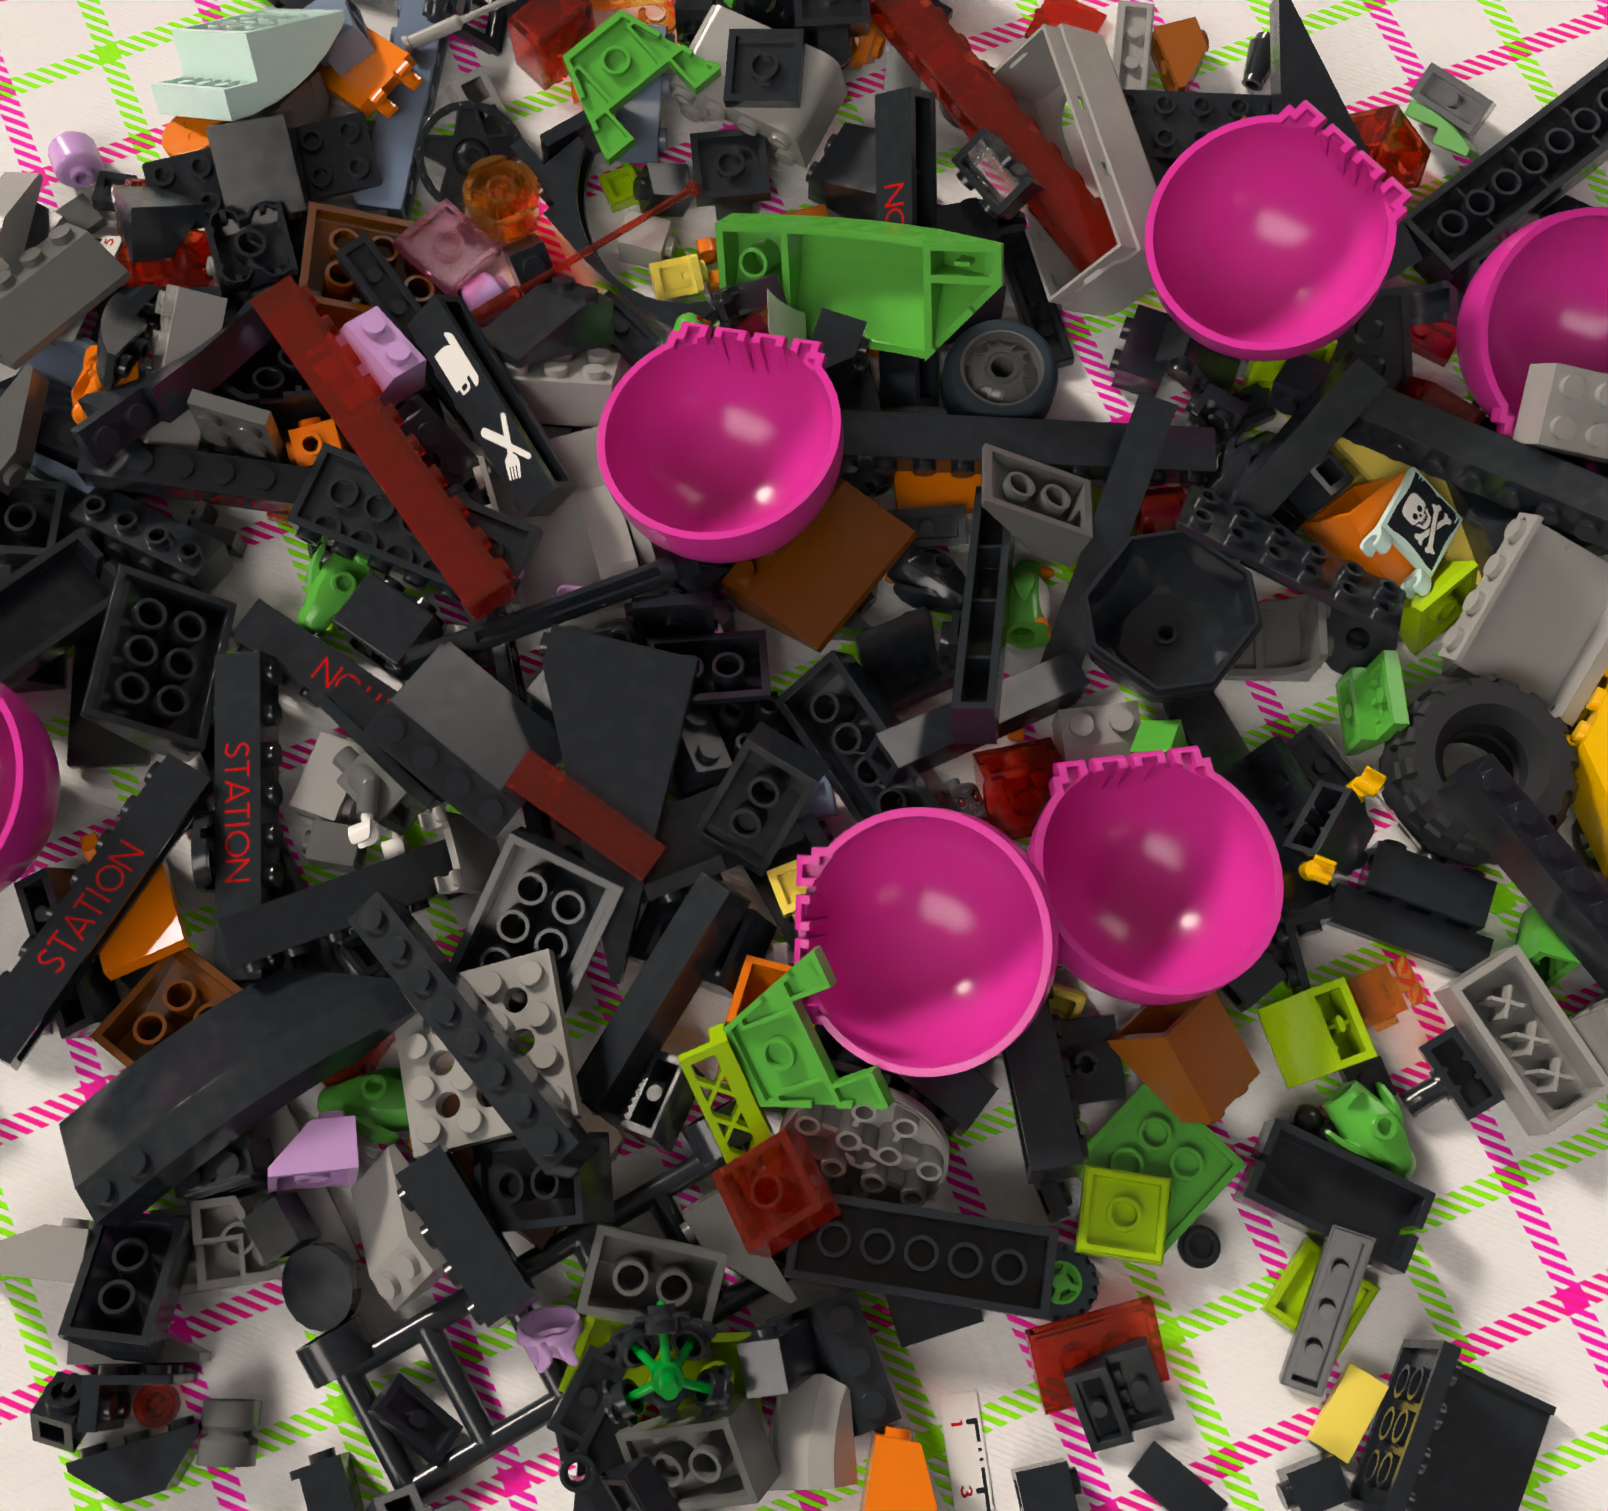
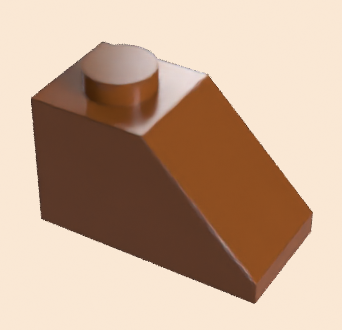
(1178, 53)

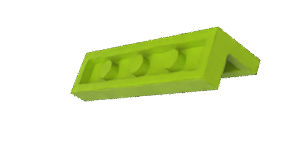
(738, 1087)

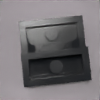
(1118, 1394)

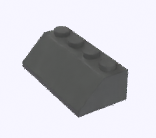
(53, 290)

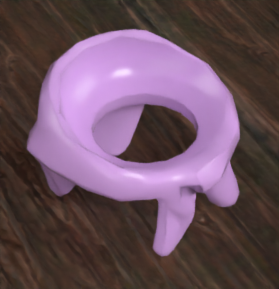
(550, 1334)

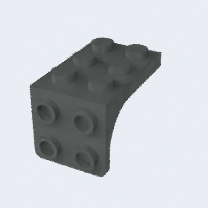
(238, 428)
(1289, 644)

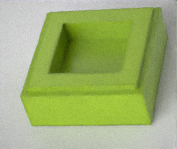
(619, 188)

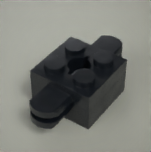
(833, 24)
(972, 220)

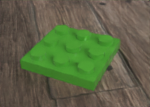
(1154, 1142)

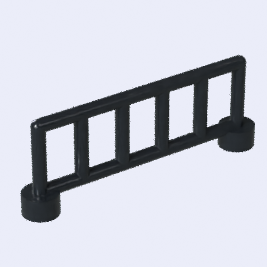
(351, 1353)

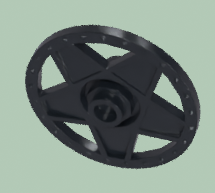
(462, 148)

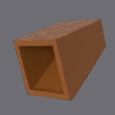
(1187, 1056)

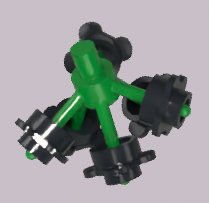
(668, 1386)

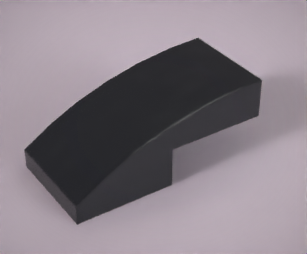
(1173, 1483)

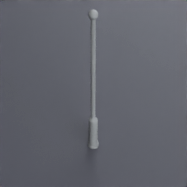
(447, 27)

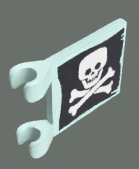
(1418, 526)

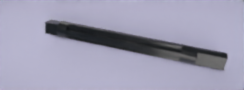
(561, 608)

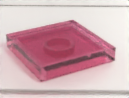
(447, 247)

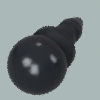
(1310, 1120)

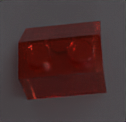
(1016, 784)

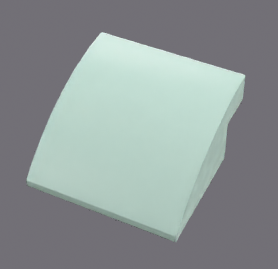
(245, 61)

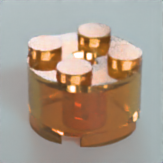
(502, 198)

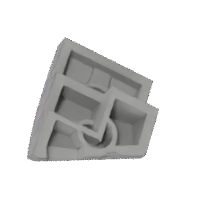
(222, 1247)

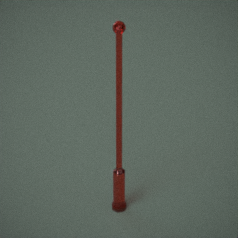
(515, 292)

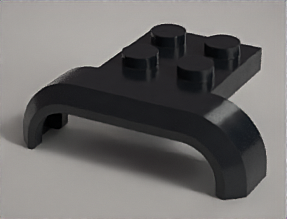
(1384, 330)

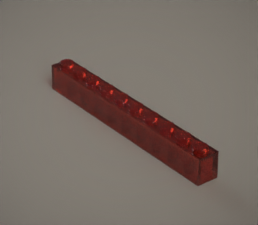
(977, 100)
(384, 449)

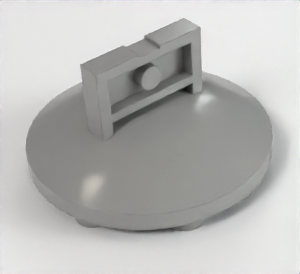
(876, 1153)

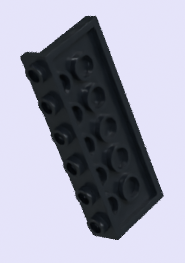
(355, 517)

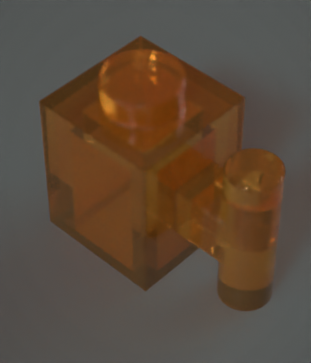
(1380, 995)

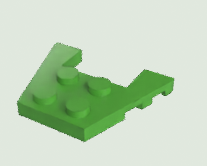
(620, 63)
(785, 1054)

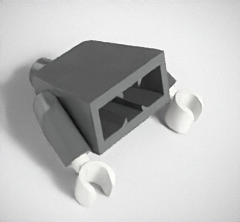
(377, 798)

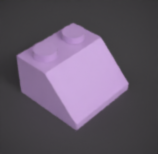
(385, 355)
(318, 1155)

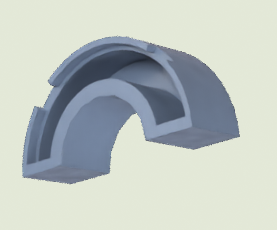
(643, 116)

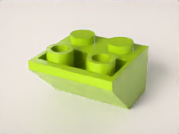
(1316, 1033)

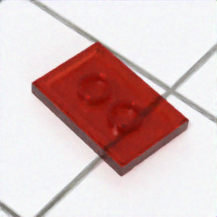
(1072, 1340)

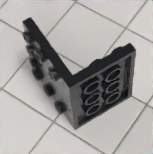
(1448, 1437)

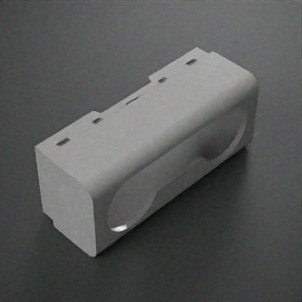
(1043, 75)

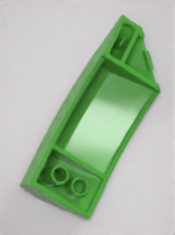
(898, 277)

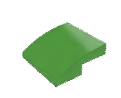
(1447, 135)
(1372, 703)

